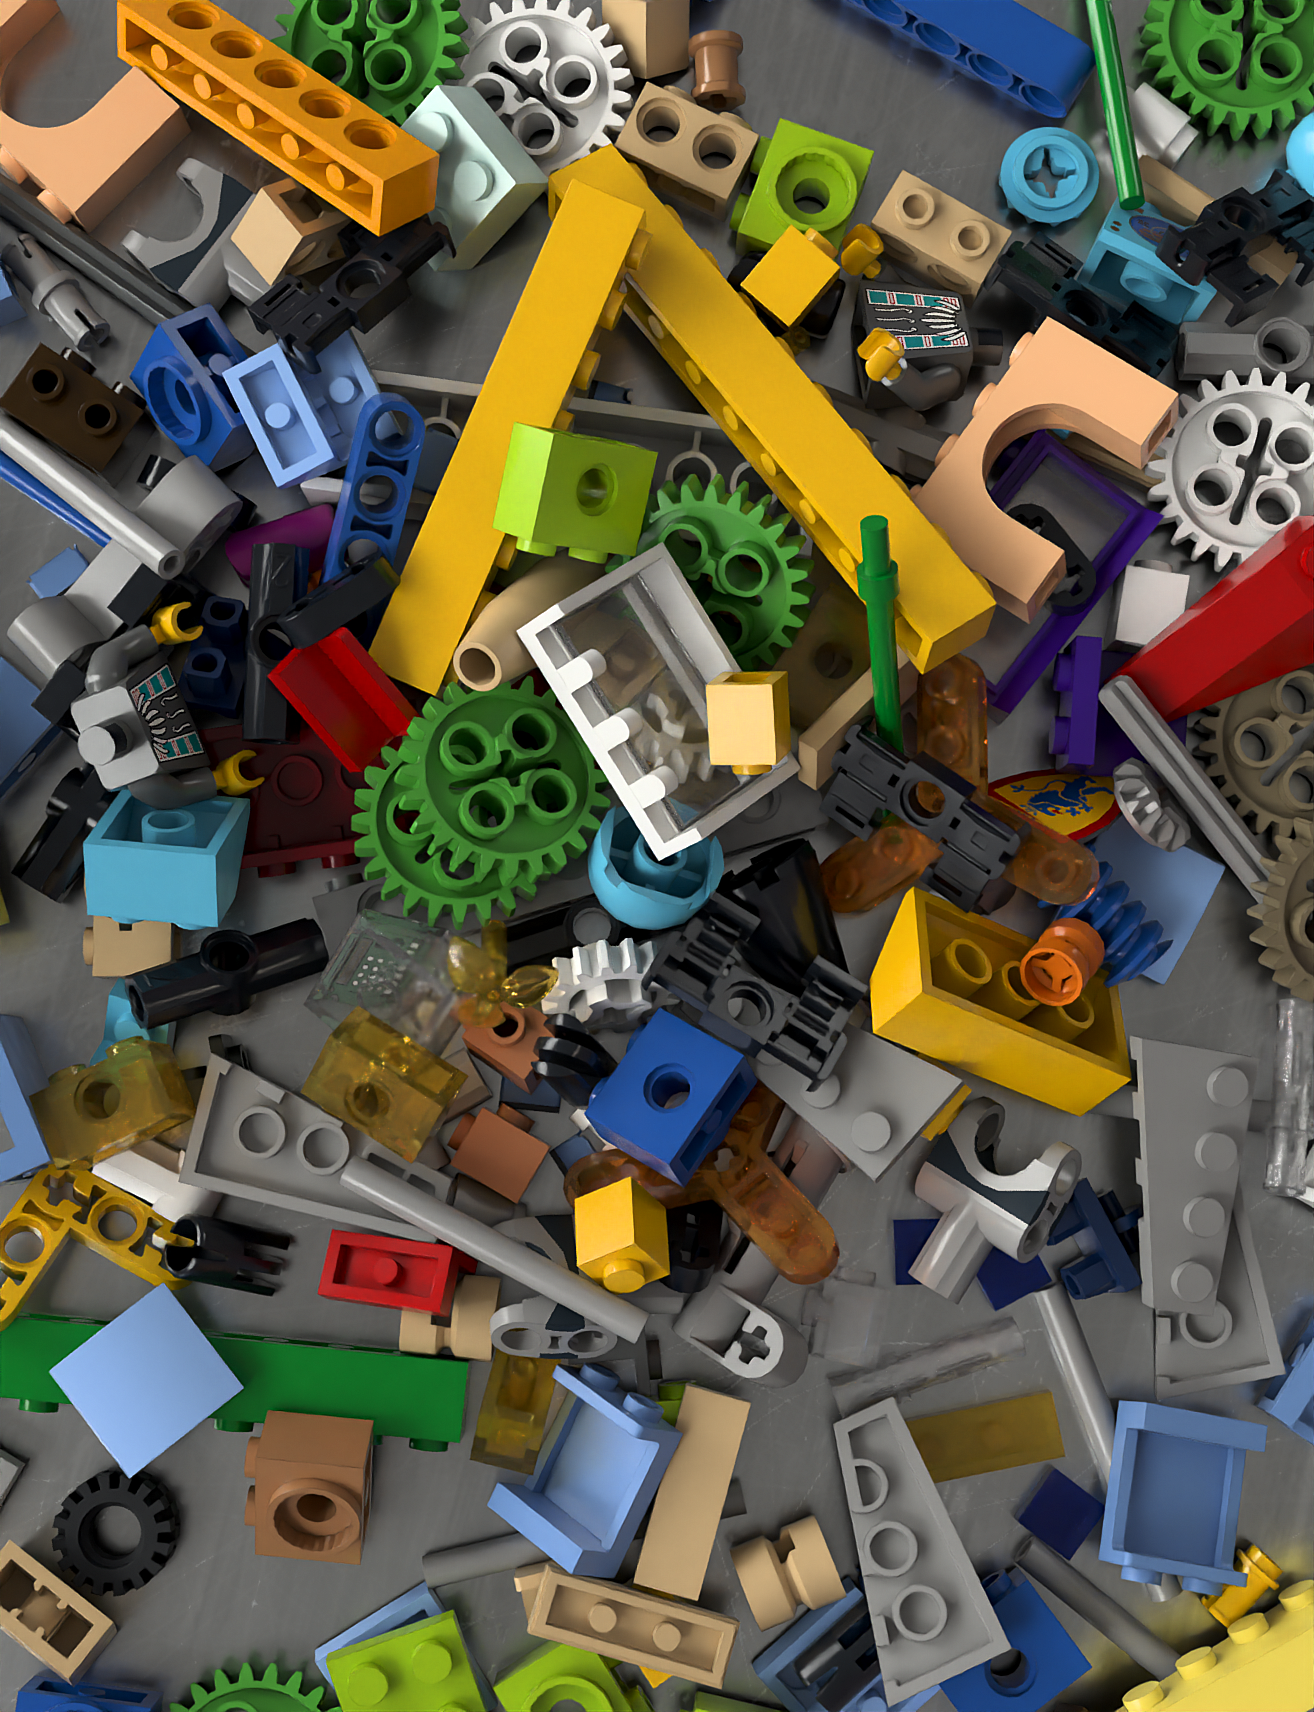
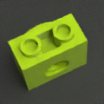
(795, 166)
(573, 493)
(570, 1673)

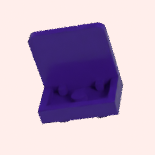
(1085, 732)

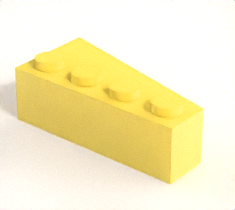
(1256, 1669)

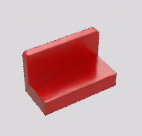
(344, 697)
(392, 1272)

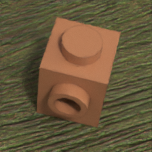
(510, 1045)
(499, 1150)

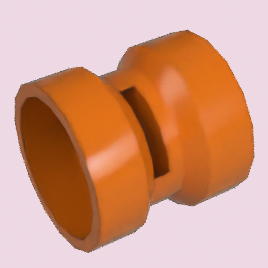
(1062, 961)

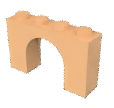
(100, 156)
(1051, 384)

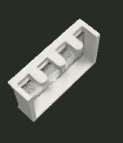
(633, 678)

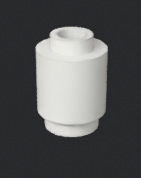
(1159, 126)

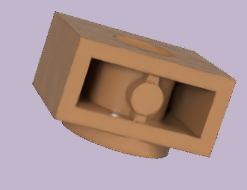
(310, 1486)

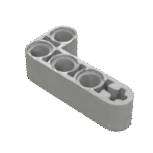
(186, 508)

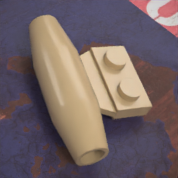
(492, 648)

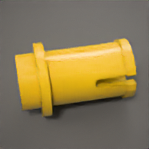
(1238, 1600)

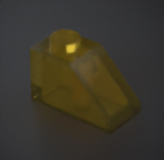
(514, 1411)

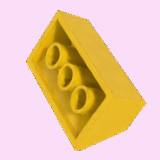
(957, 994)

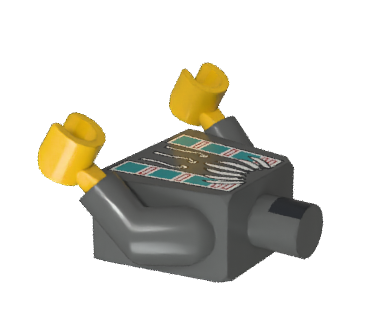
(910, 338)
(140, 726)

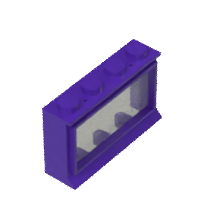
(1101, 523)

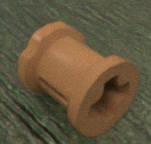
(717, 70)

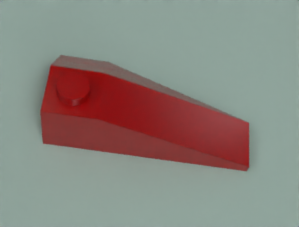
(1236, 634)

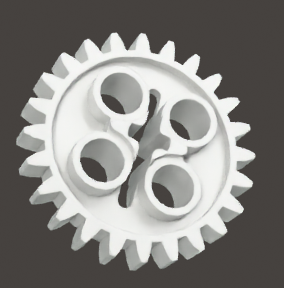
(568, 52)
(1197, 455)

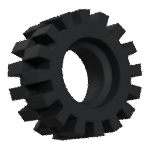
(77, 1540)

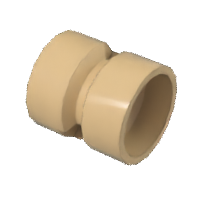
(469, 1336)
(787, 1573)

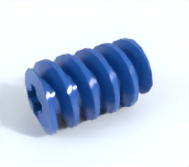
(1127, 943)

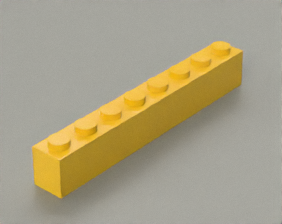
(531, 383)

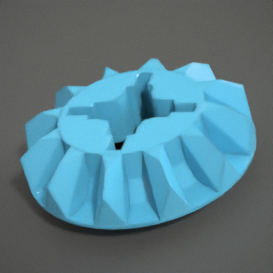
(1068, 157)

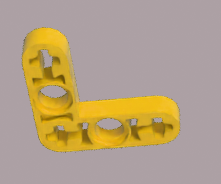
(60, 1222)

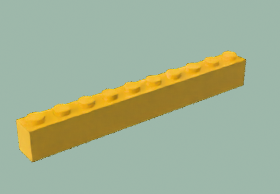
(786, 421)

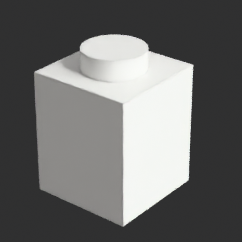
(1143, 604)

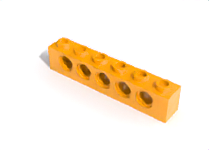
(281, 109)

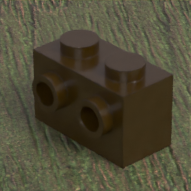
(78, 414)

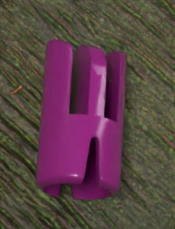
(304, 528)

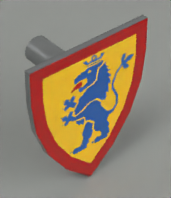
(1066, 802)

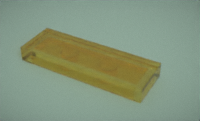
(988, 1436)

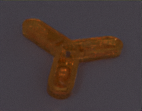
(955, 733)
(750, 1192)

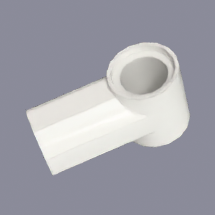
(153, 1174)

